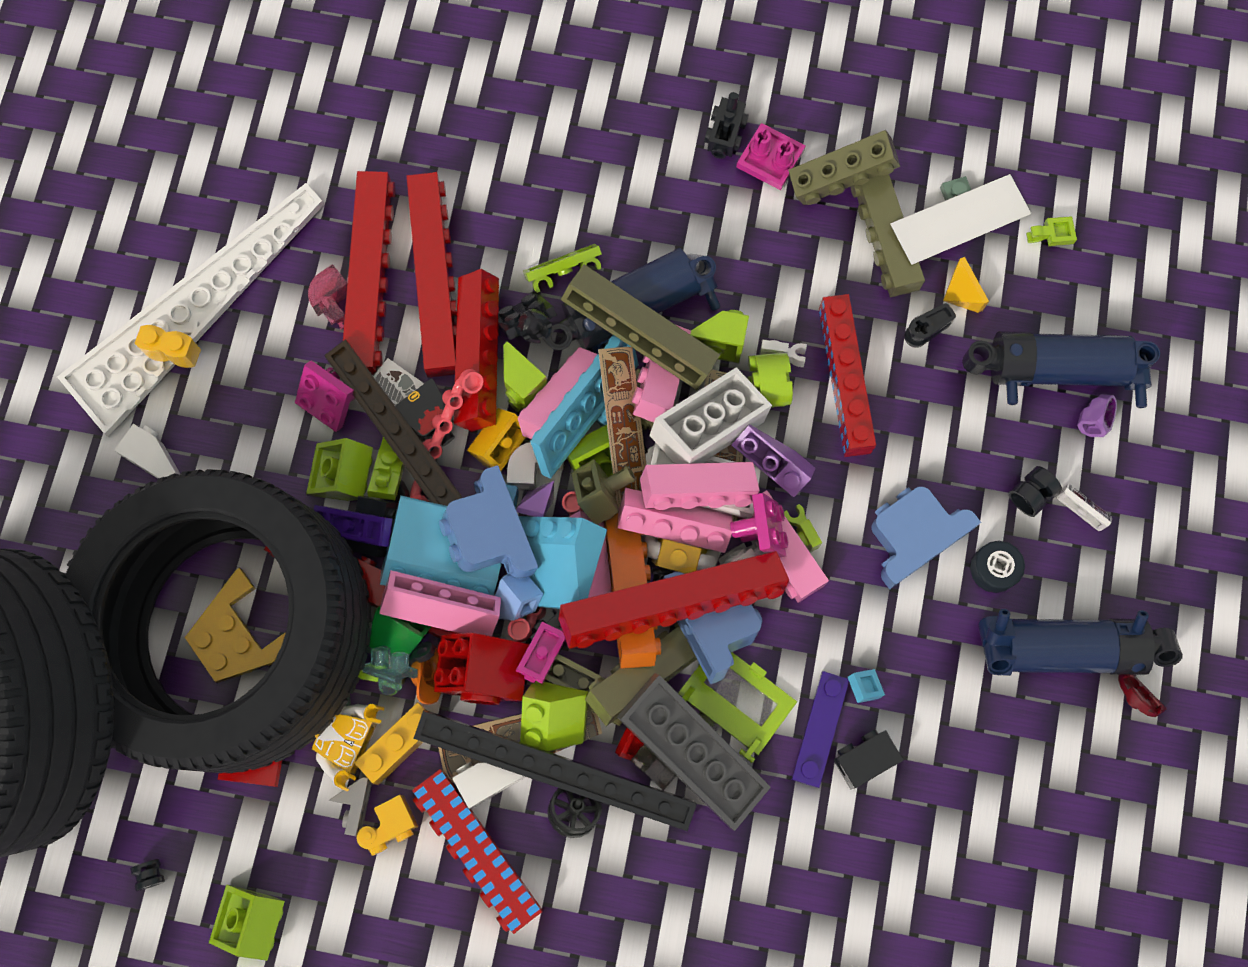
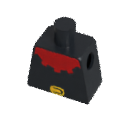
(421, 408)

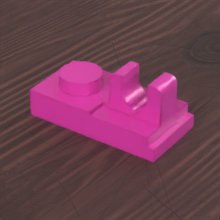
(541, 653)

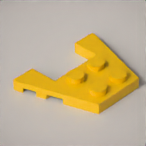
(224, 640)

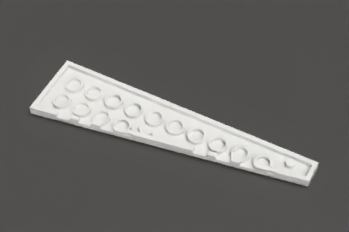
(119, 375)

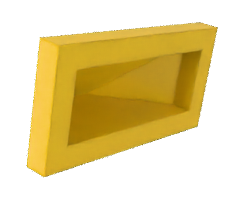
(965, 289)

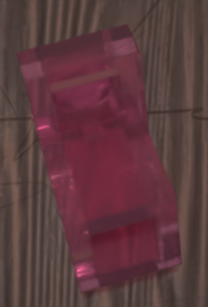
(325, 292)

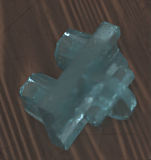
(389, 669)

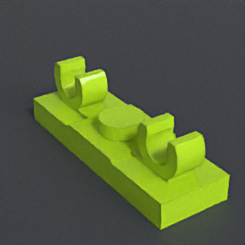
(562, 265)
(386, 473)

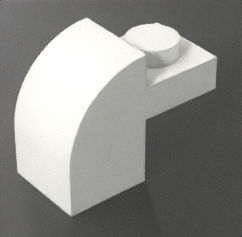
(523, 468)

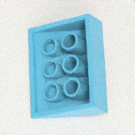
(423, 551)
(565, 556)

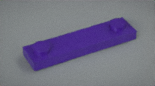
(358, 526)
(820, 729)

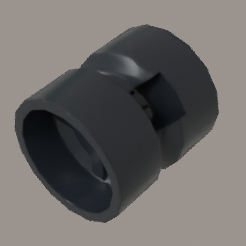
(1036, 490)

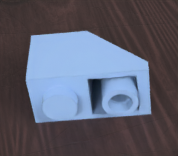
(518, 597)

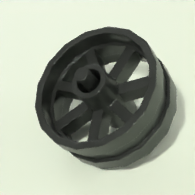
(574, 811)

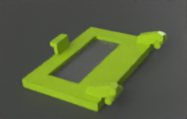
(741, 703)

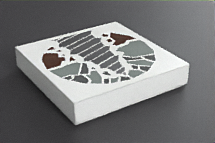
(396, 381)

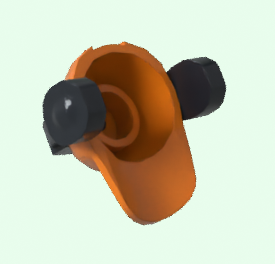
(425, 660)

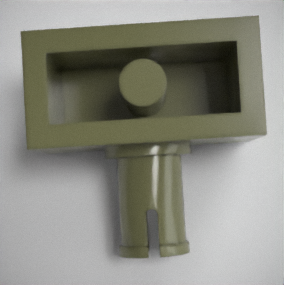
(597, 491)

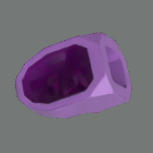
(1098, 416)

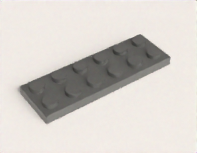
(694, 751)

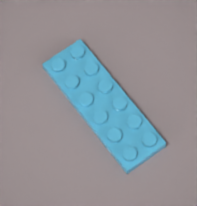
(572, 417)

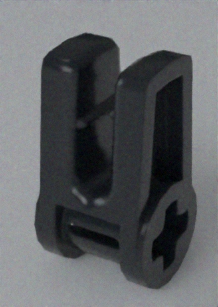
(929, 325)

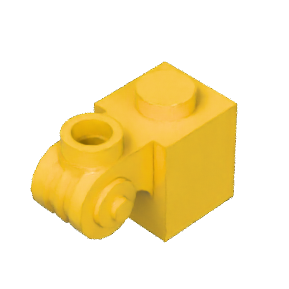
(395, 823)

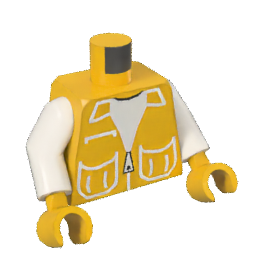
(679, 556)
(346, 741)

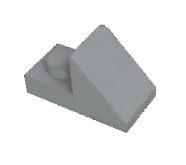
(358, 799)

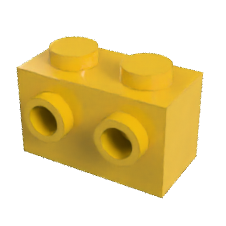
(498, 442)

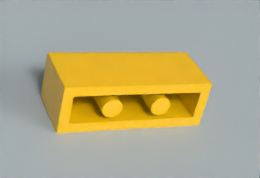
(391, 747)

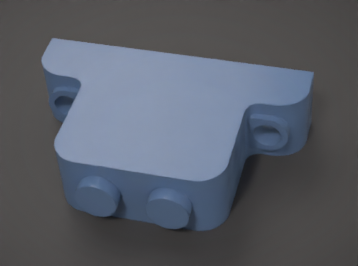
(488, 529)
(917, 531)
(719, 634)

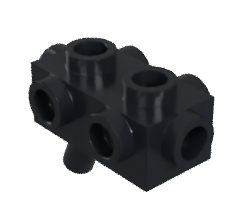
(727, 120)

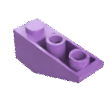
(775, 459)

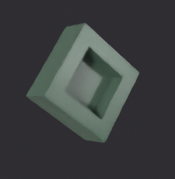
(955, 187)

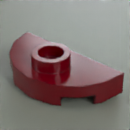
(1139, 696)

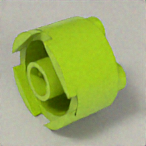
(772, 377)

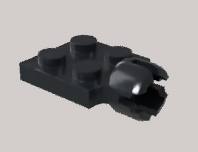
(527, 319)

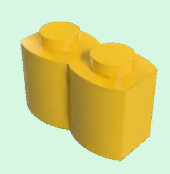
(167, 346)

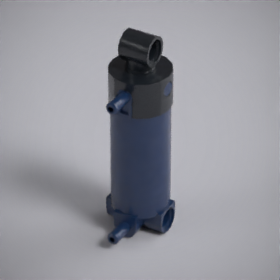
(655, 284)
(1065, 360)
(1076, 645)

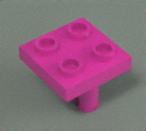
(770, 156)
(324, 395)
(764, 527)

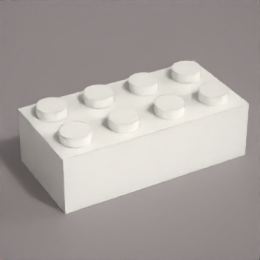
(710, 419)

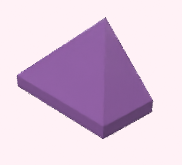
(537, 501)

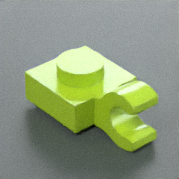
(1056, 231)
(805, 529)

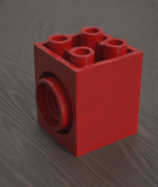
(480, 668)

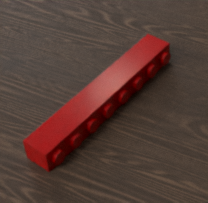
(368, 266)
(432, 273)
(672, 600)

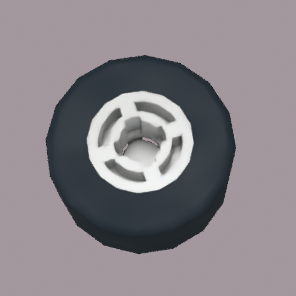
(989, 573)

